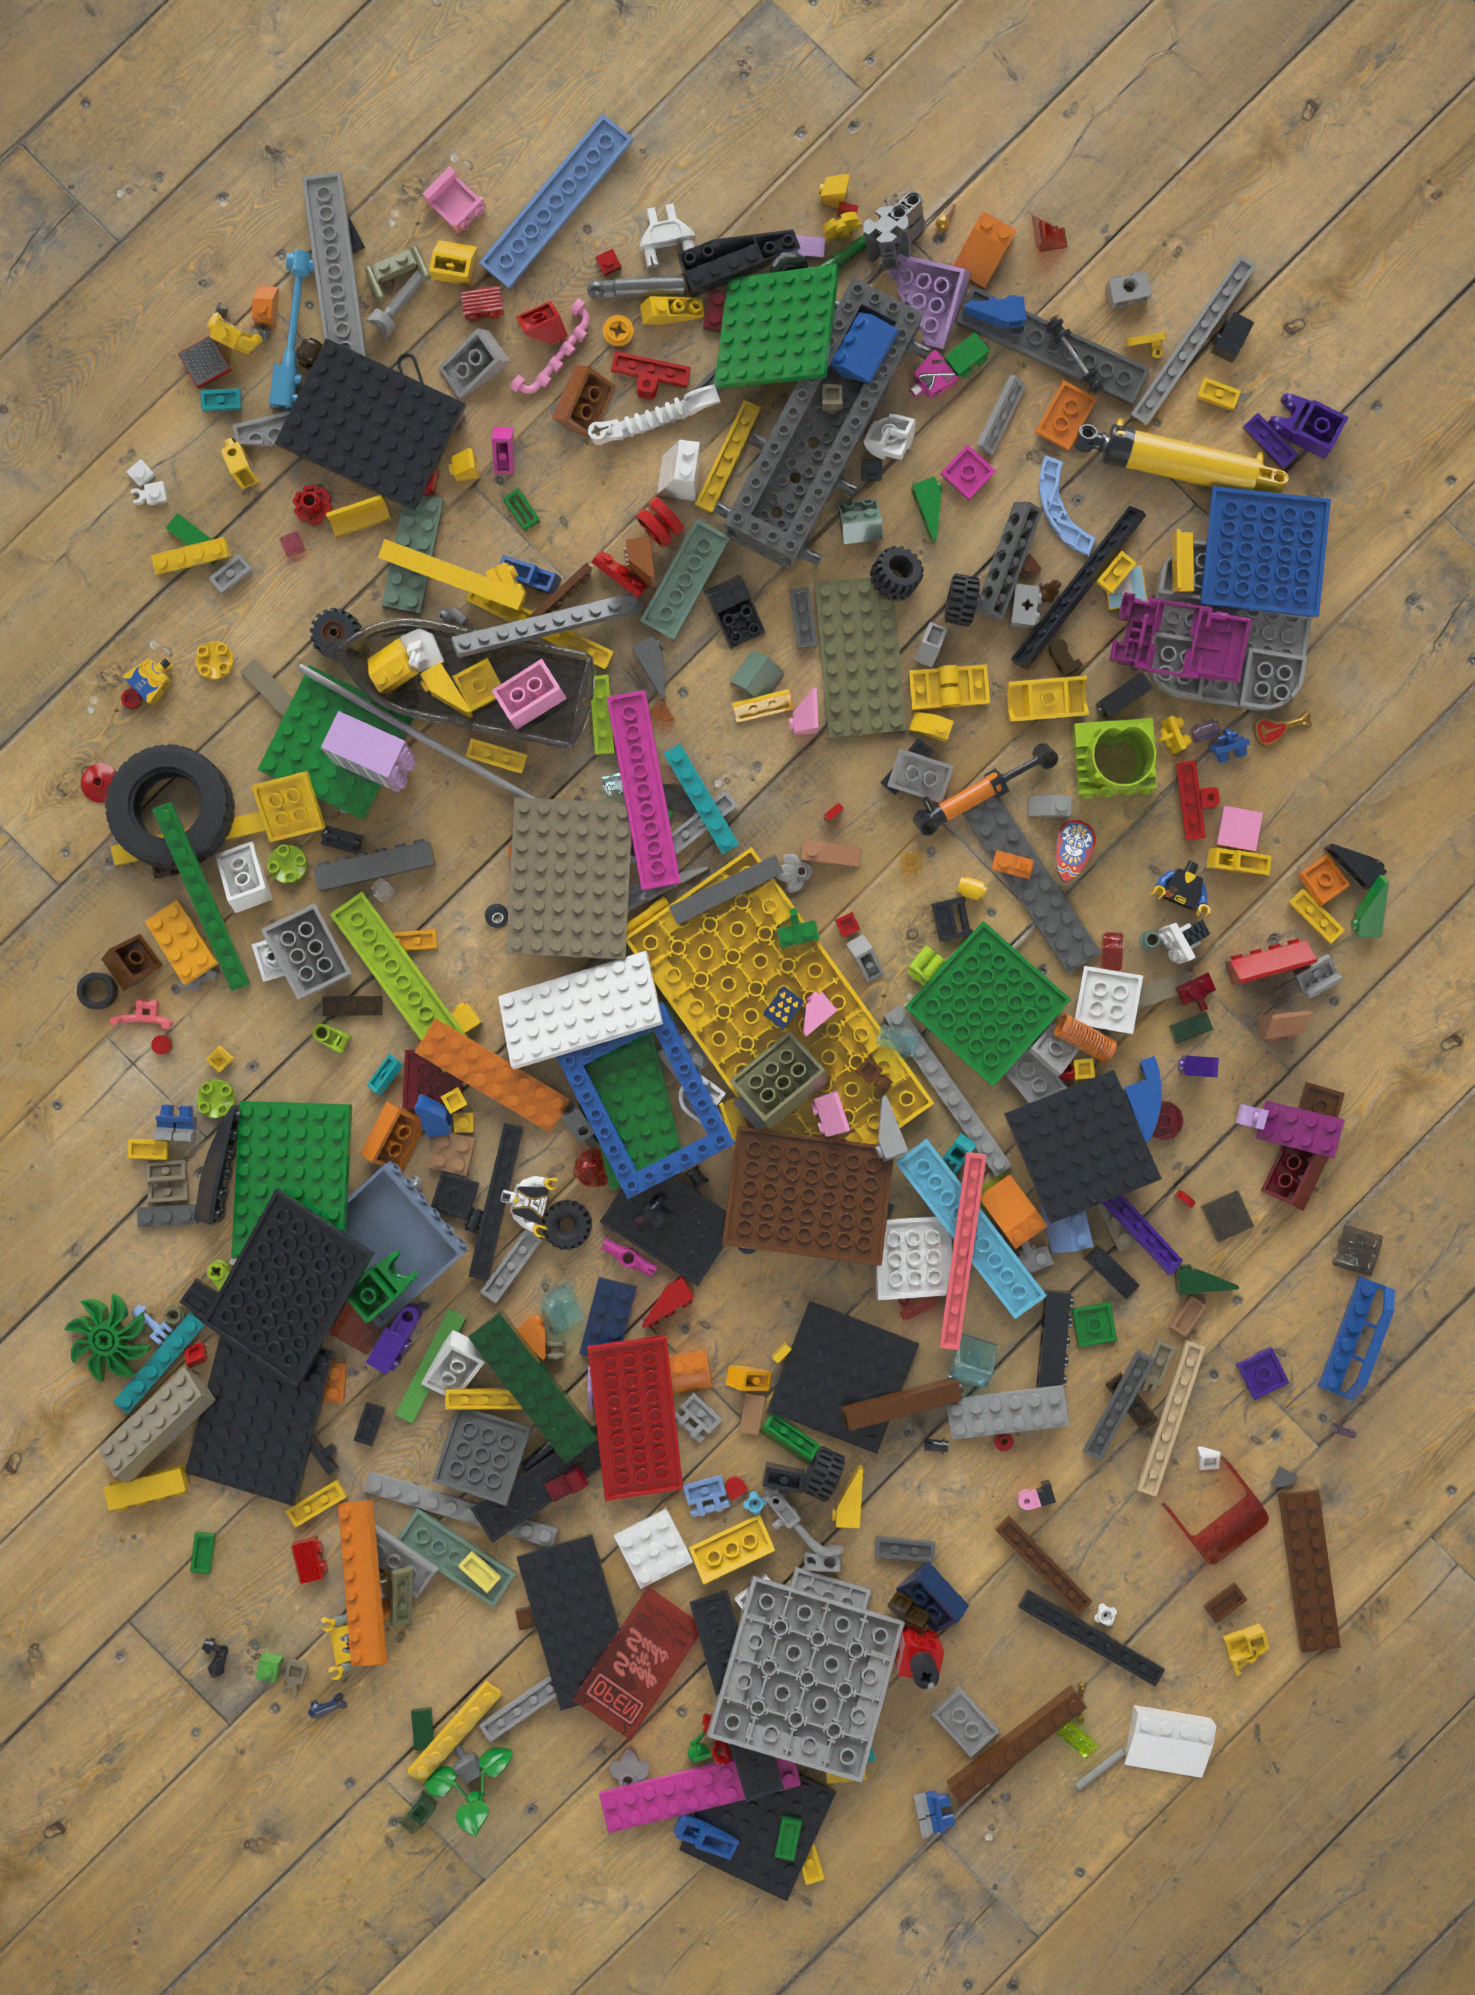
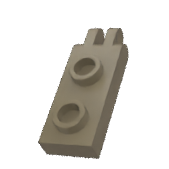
(1163, 1355)

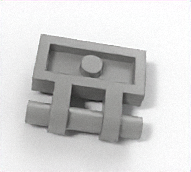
(700, 1413)

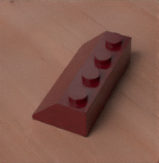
(1294, 1176)

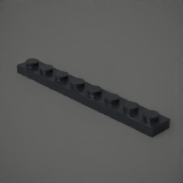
(494, 1208)
(1091, 1637)

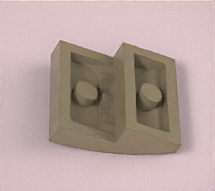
(167, 1181)

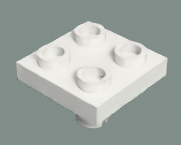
(266, 961)

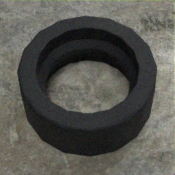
(112, 990)

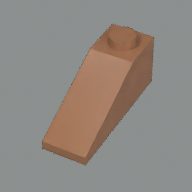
(830, 853)

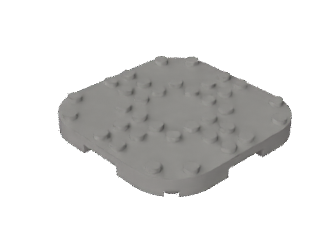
(1272, 660)

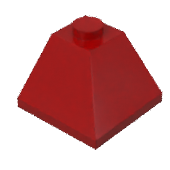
(543, 324)

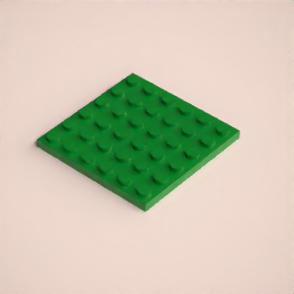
(777, 327)
(302, 733)
(987, 1003)

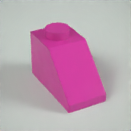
(503, 450)

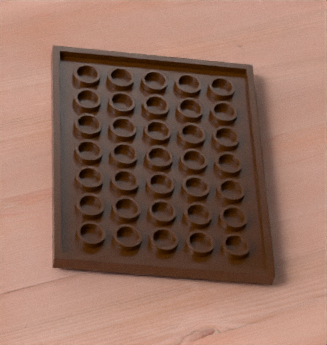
(808, 1196)

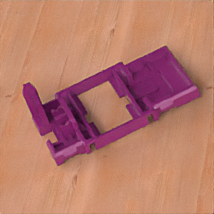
(1216, 647)

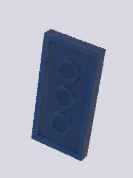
(608, 1313)

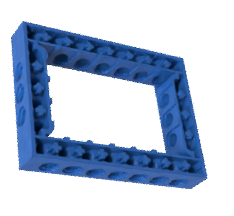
(631, 1180)

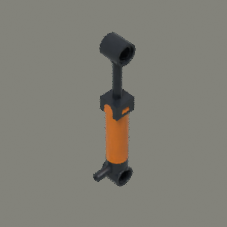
(992, 785)

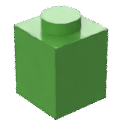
(269, 1667)

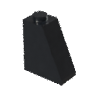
(1123, 696)

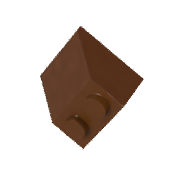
(131, 961)

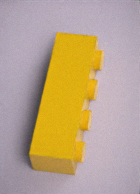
(147, 1487)

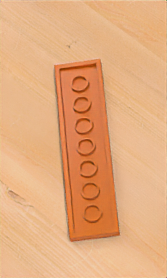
(492, 1075)

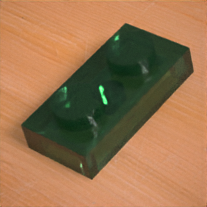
(1191, 1027)

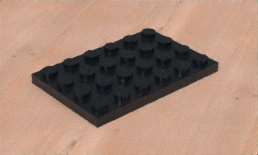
(685, 1240)

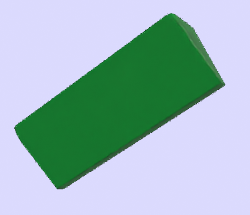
(789, 1438)

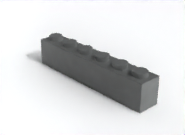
(373, 866)

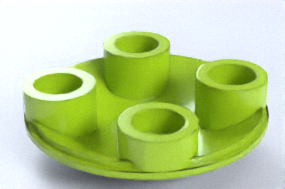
(287, 864)
(215, 1098)

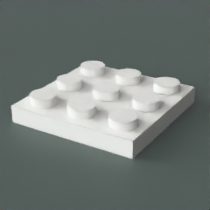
(1109, 999)
(653, 1548)

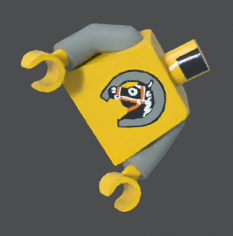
(340, 1640)

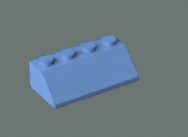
(1069, 1233)

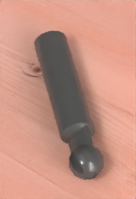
(637, 287)

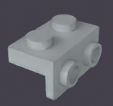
(1317, 977)

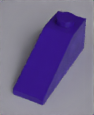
(1198, 1066)

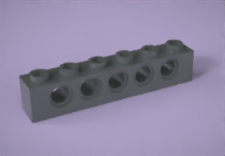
(1008, 560)

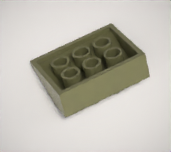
(780, 1080)

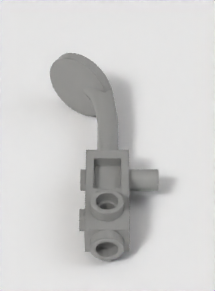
(790, 1517)

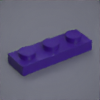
(1269, 441)

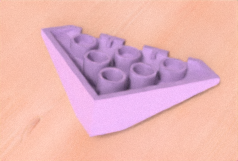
(934, 291)

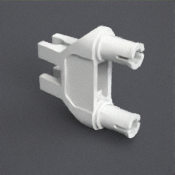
(664, 234)

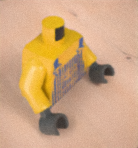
(232, 335)

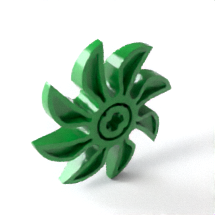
(102, 1326)

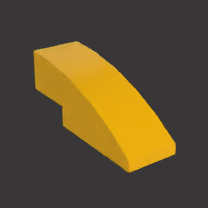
(1238, 861)

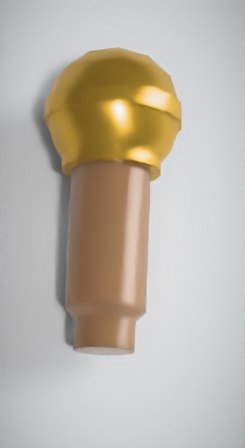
(943, 222)

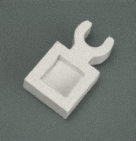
(154, 493)

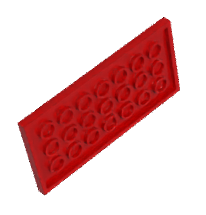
(635, 1417)

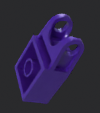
(1310, 425)
(395, 1340)

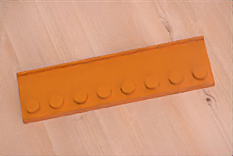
(362, 1583)

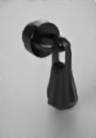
(217, 1665)

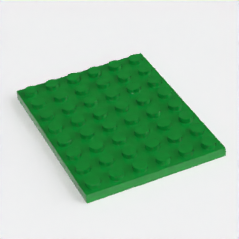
(291, 1149)

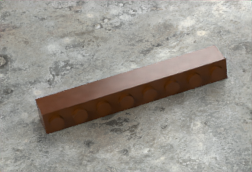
(1016, 1744)

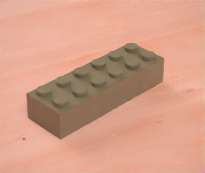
(156, 1424)

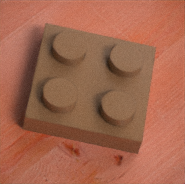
(452, 1153)

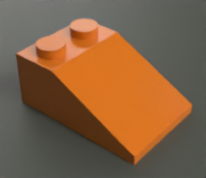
(985, 249)
(1012, 1211)

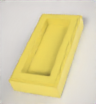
(479, 1571)

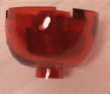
(590, 1168)

